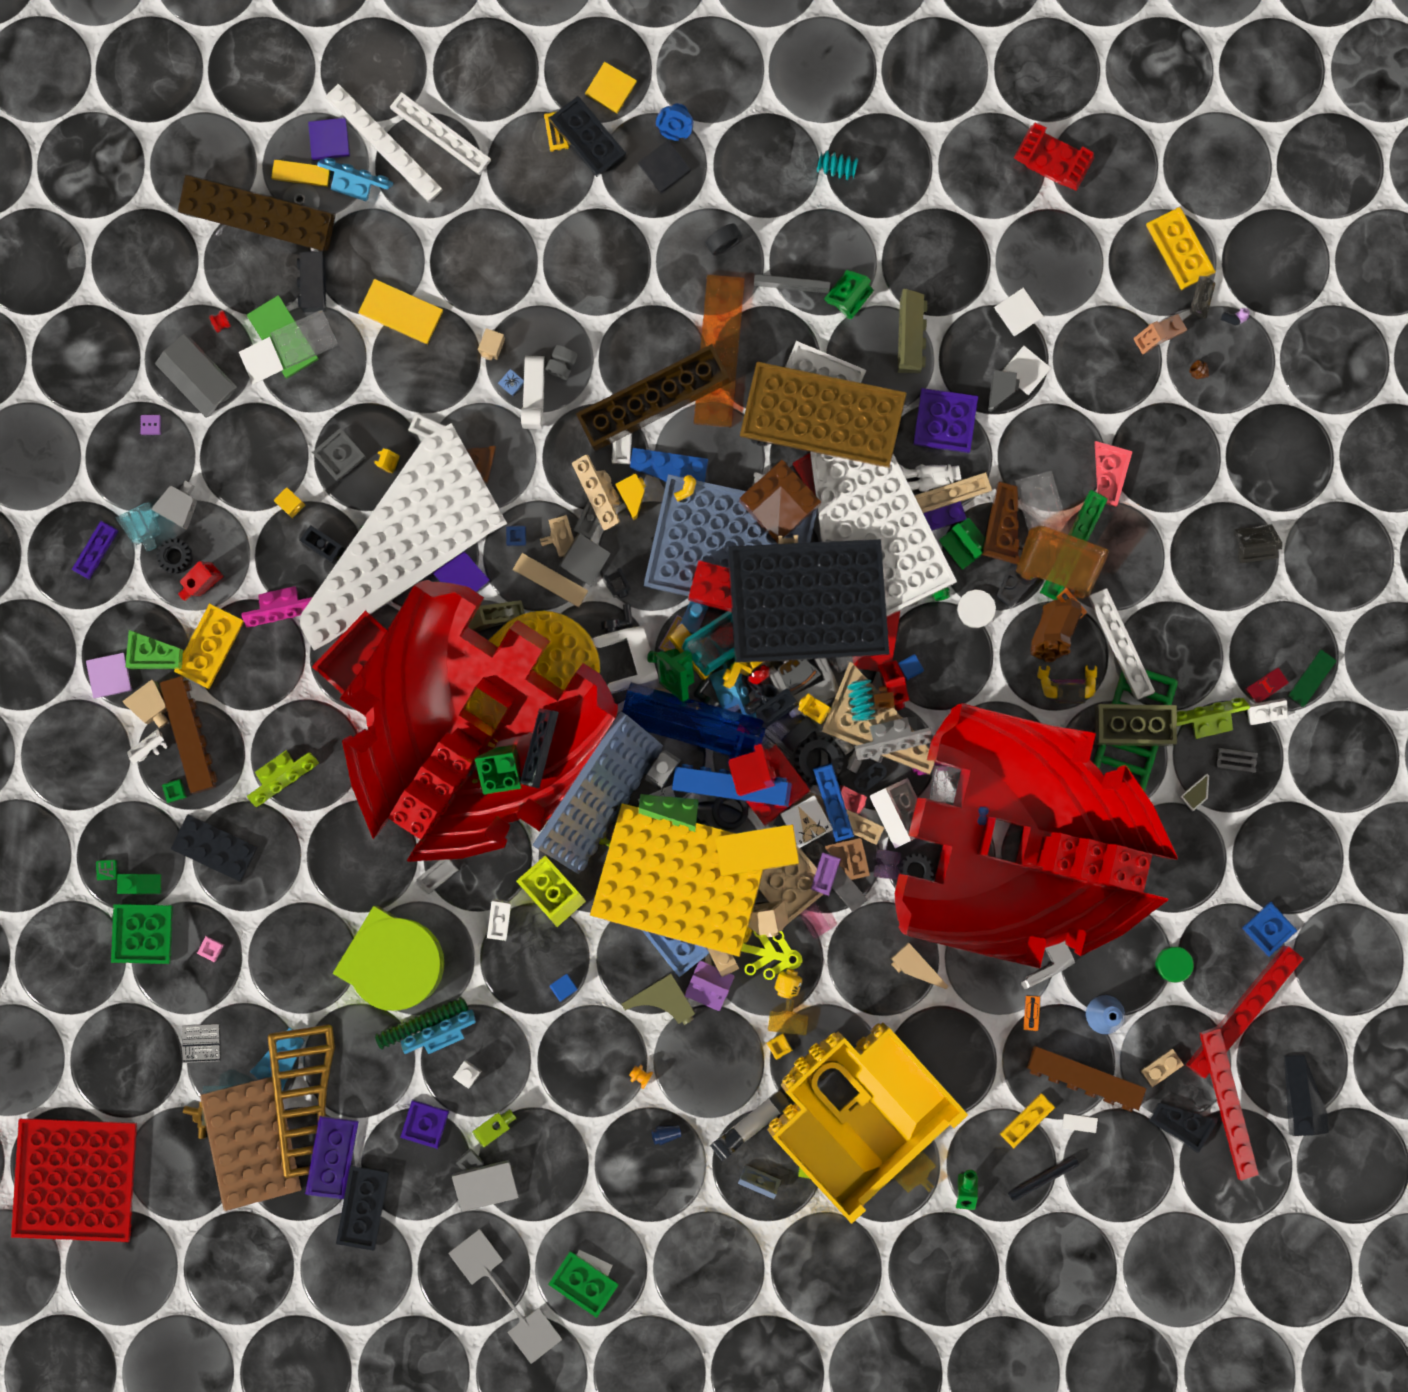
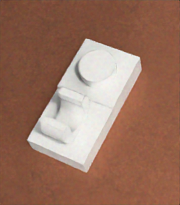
(1267, 711)
(141, 750)
(499, 919)

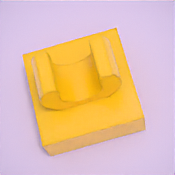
(388, 460)

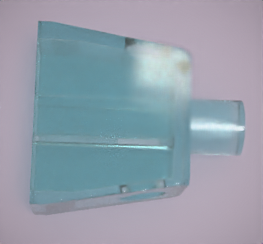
(141, 525)

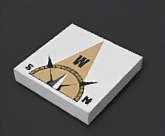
(807, 820)

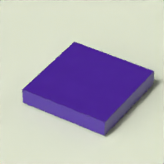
(329, 138)
(424, 1124)

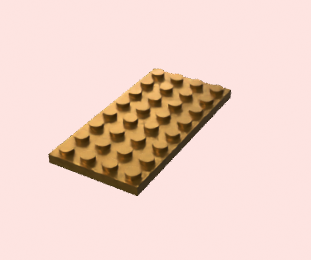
(823, 414)

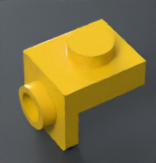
(731, 674)
(813, 708)

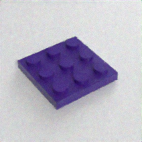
(945, 420)

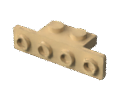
(599, 491)

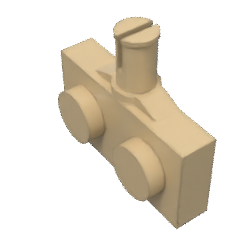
(560, 534)

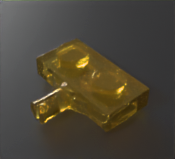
(788, 1021)
(916, 1173)

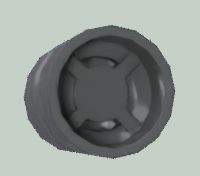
(561, 362)

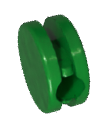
(1174, 964)

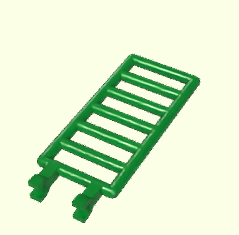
(1150, 754)

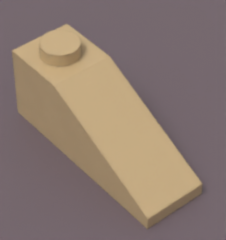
(912, 963)

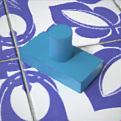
(694, 616)

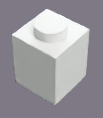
(467, 1074)

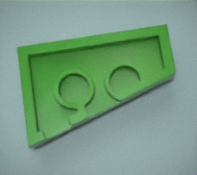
(674, 809)

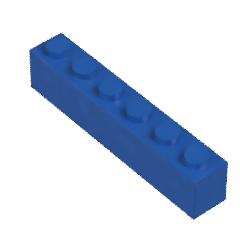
(722, 785)

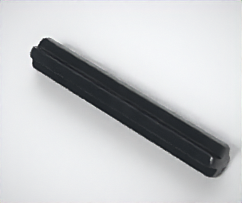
(1043, 1178)

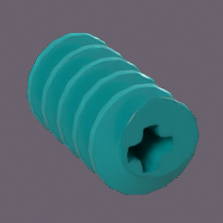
(837, 165)
(860, 700)

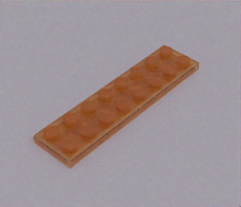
(722, 330)

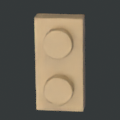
(1161, 1067)

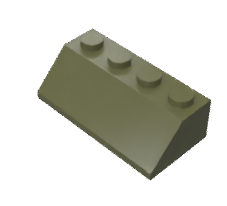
(911, 332)

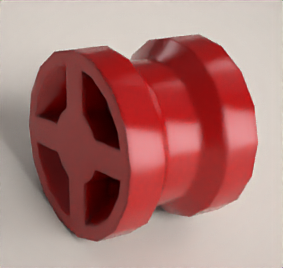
(220, 321)

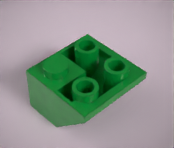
(499, 769)

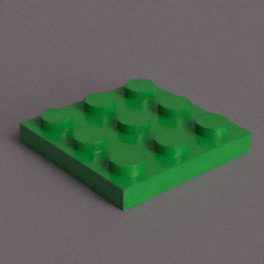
(142, 934)

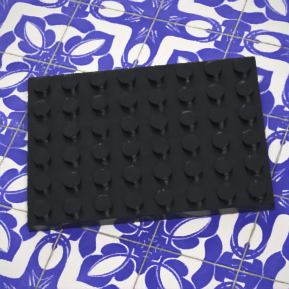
(808, 601)

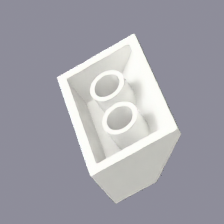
(896, 809)

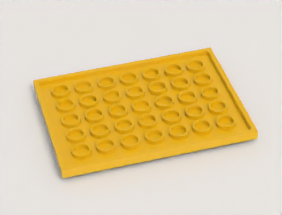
(673, 885)

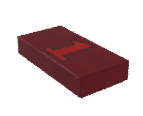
(1267, 685)

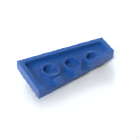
(661, 464)

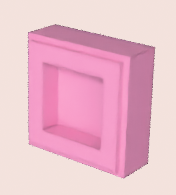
(210, 948)

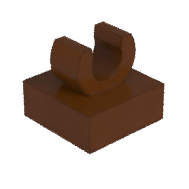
(883, 699)

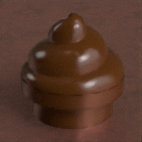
(1199, 370)

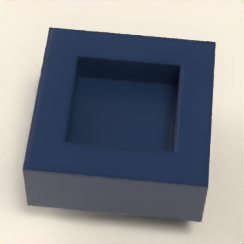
(516, 535)

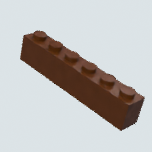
(188, 734)
(1086, 1078)

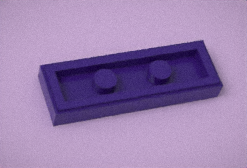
(95, 550)

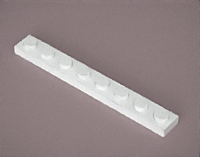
(383, 143)

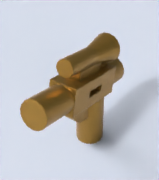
(197, 1118)

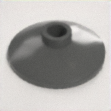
(309, 195)

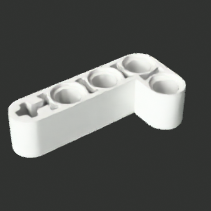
(533, 392)

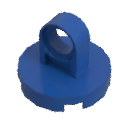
(674, 122)

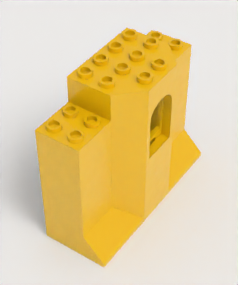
(863, 1147)

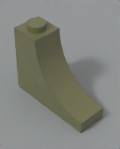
(495, 615)
(664, 995)

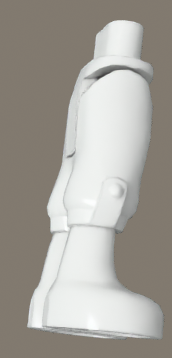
(932, 476)

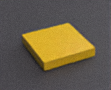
(610, 87)

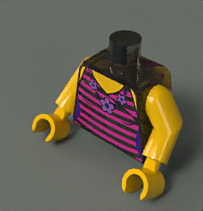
(1068, 689)

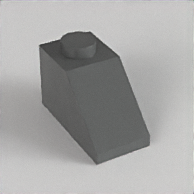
(1002, 388)

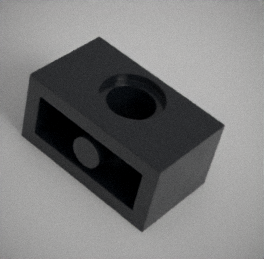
(322, 544)

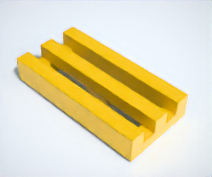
(554, 147)

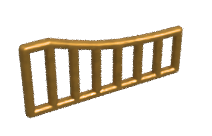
(279, 1095)

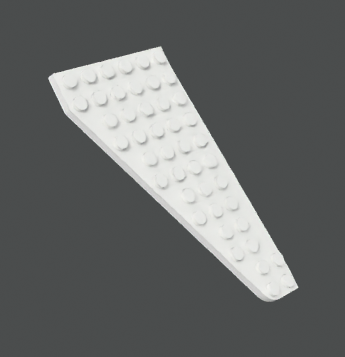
(418, 526)

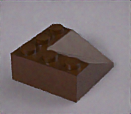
(779, 501)

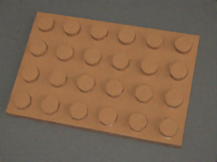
(247, 1143)

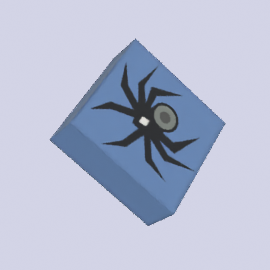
(511, 382)

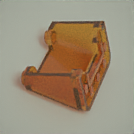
(1062, 560)

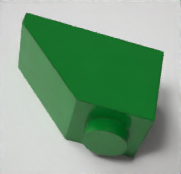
(139, 884)

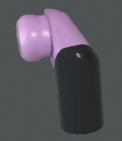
(1237, 318)

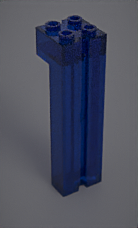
(693, 721)

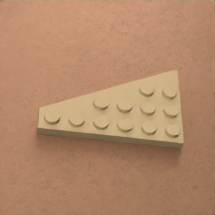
(840, 724)

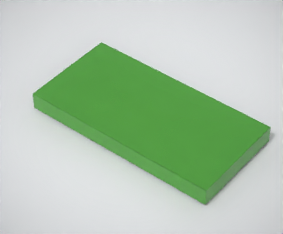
(270, 318)

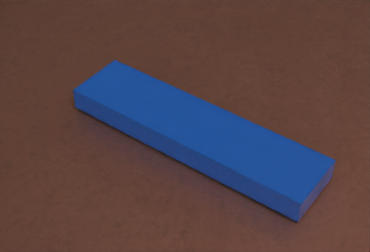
(833, 802)

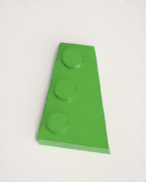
(151, 654)

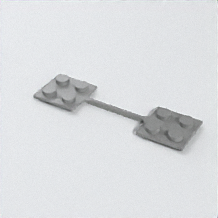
(534, 1332)

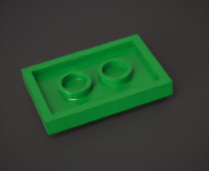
(583, 1284)

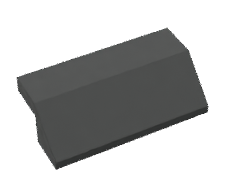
(195, 375)

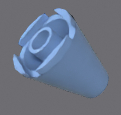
(1099, 1011)

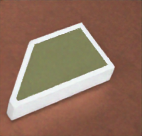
(1196, 793)

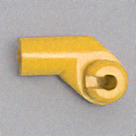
(688, 488)

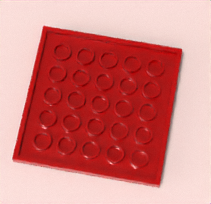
(74, 1180)

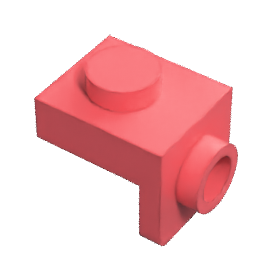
(853, 801)

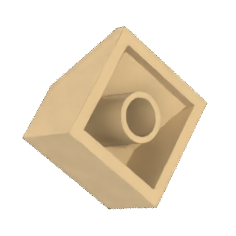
(768, 918)

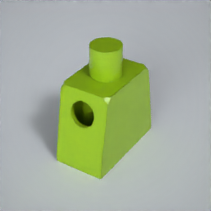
(486, 1134)

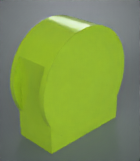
(392, 962)

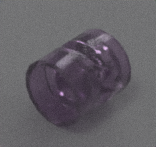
(887, 864)

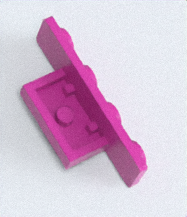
(276, 606)

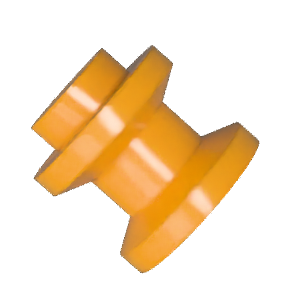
(640, 1075)

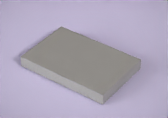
(485, 1185)

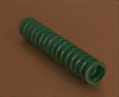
(420, 1023)

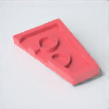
(1111, 470)

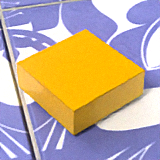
(779, 1046)

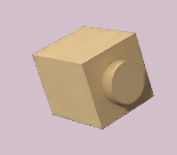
(491, 344)

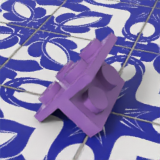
(708, 986)

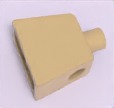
(148, 704)

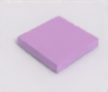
(108, 675)

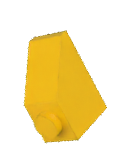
(632, 493)

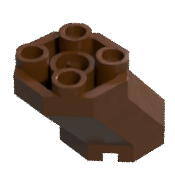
(1055, 629)

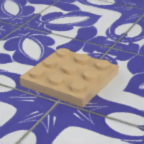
(791, 885)

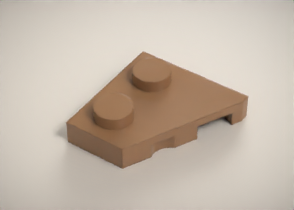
(852, 857)

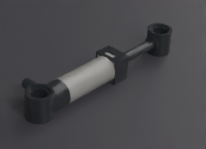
(754, 1122)

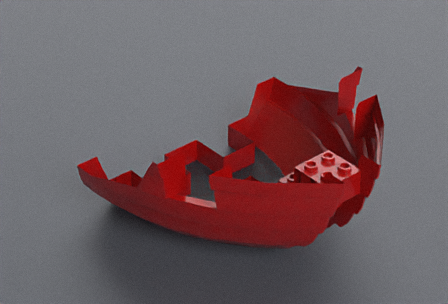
(425, 743)
(1078, 855)

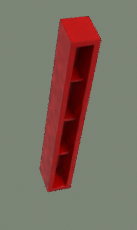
(1250, 1004)

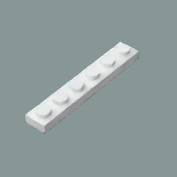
(440, 133)
(1121, 644)

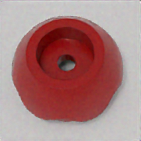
(759, 675)

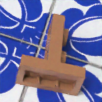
(1159, 332)

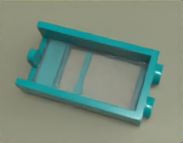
(712, 644)

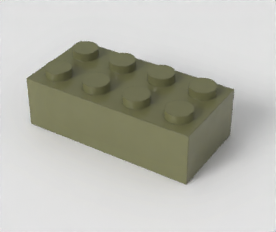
(1136, 725)

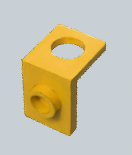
(289, 502)

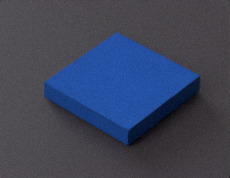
(1269, 929)

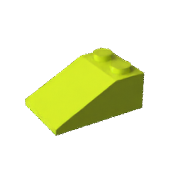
(551, 891)

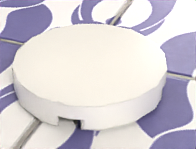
(976, 608)

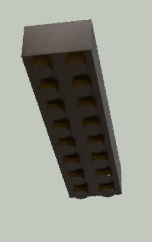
(256, 212)
(653, 397)

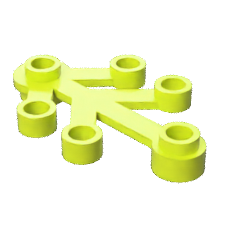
(770, 954)

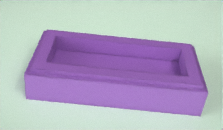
(825, 874)

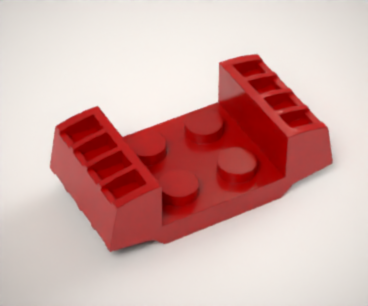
(1053, 157)

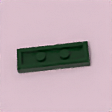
(1311, 678)

